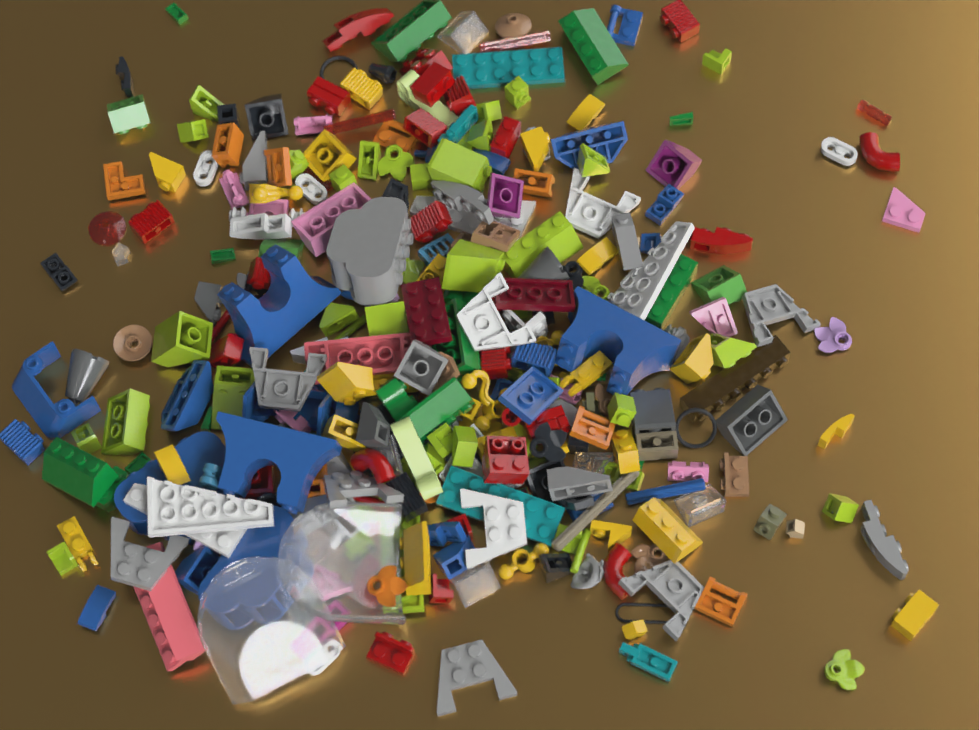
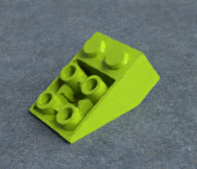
(228, 392)

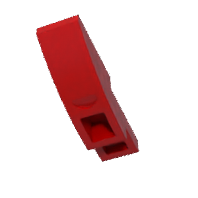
(364, 22)
(720, 242)

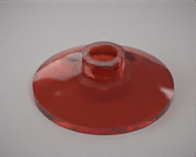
(107, 235)

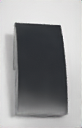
(125, 76)
(58, 272)

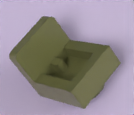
(591, 404)
(769, 521)

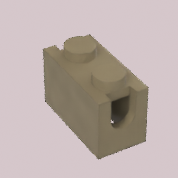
(657, 445)

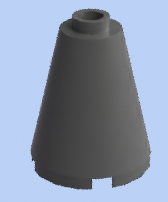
(545, 267)
(83, 375)

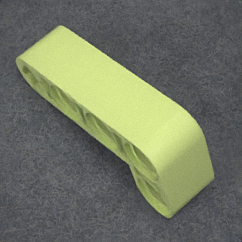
(438, 110)
(417, 458)

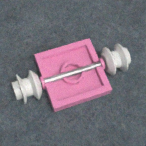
(271, 208)

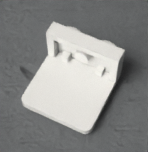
(537, 323)

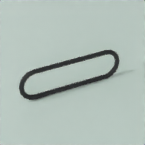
(639, 604)

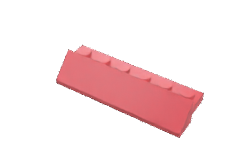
(379, 352)
(170, 619)

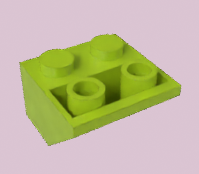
(728, 350)

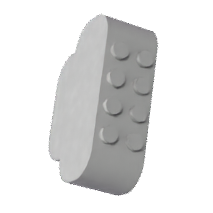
(371, 250)

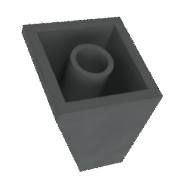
(653, 411)

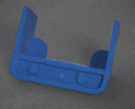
(315, 409)
(53, 419)

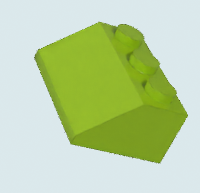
(126, 423)

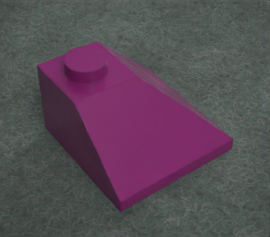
(673, 164)

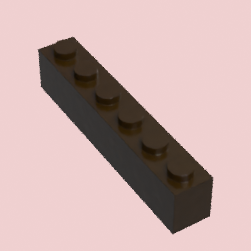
(733, 380)

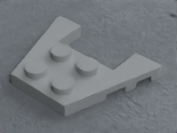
(770, 306)
(284, 388)
(356, 484)
(138, 564)
(673, 586)
(469, 666)

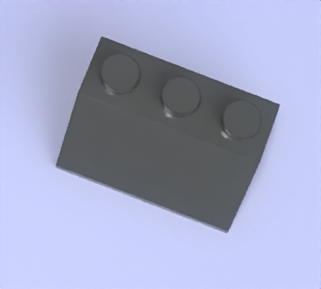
(751, 420)

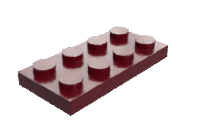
(537, 295)
(426, 311)

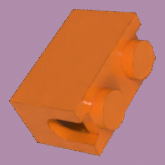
(227, 145)
(535, 182)

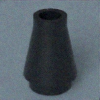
(383, 72)

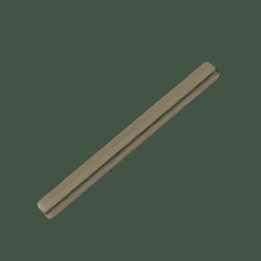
(593, 511)

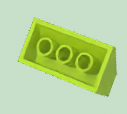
(555, 233)

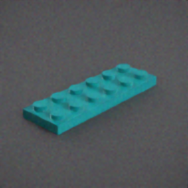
(502, 67)
(540, 515)

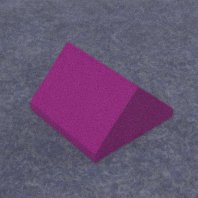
(505, 196)

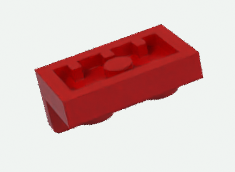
(391, 652)

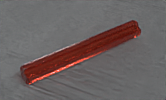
(506, 43)
(361, 121)

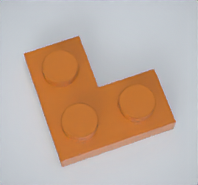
(120, 186)

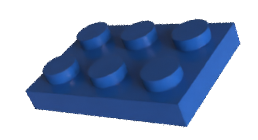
(530, 395)

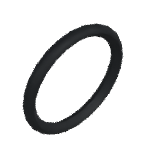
(336, 58)
(707, 441)

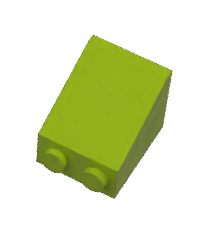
(459, 165)
(471, 266)
(387, 319)
(181, 340)

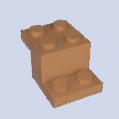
(493, 236)

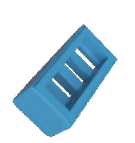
(424, 251)

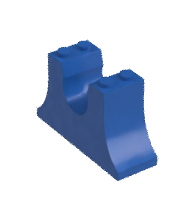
(285, 308)
(622, 337)
(260, 444)

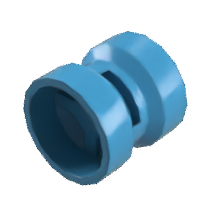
(210, 477)

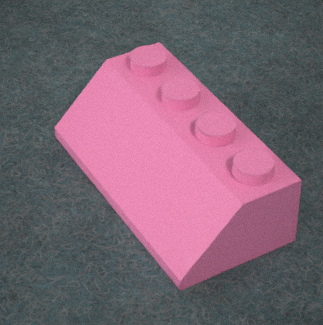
(317, 223)

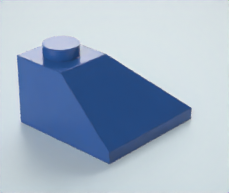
(195, 567)

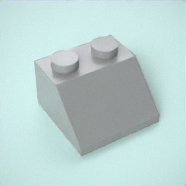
(421, 367)

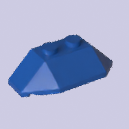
(604, 139)
(188, 397)

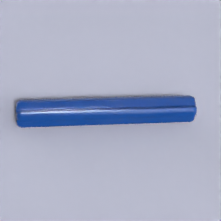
(665, 491)

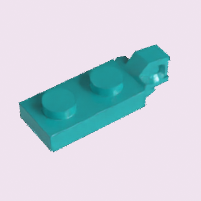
(461, 126)
(649, 660)

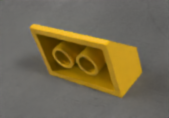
(666, 529)
(416, 559)

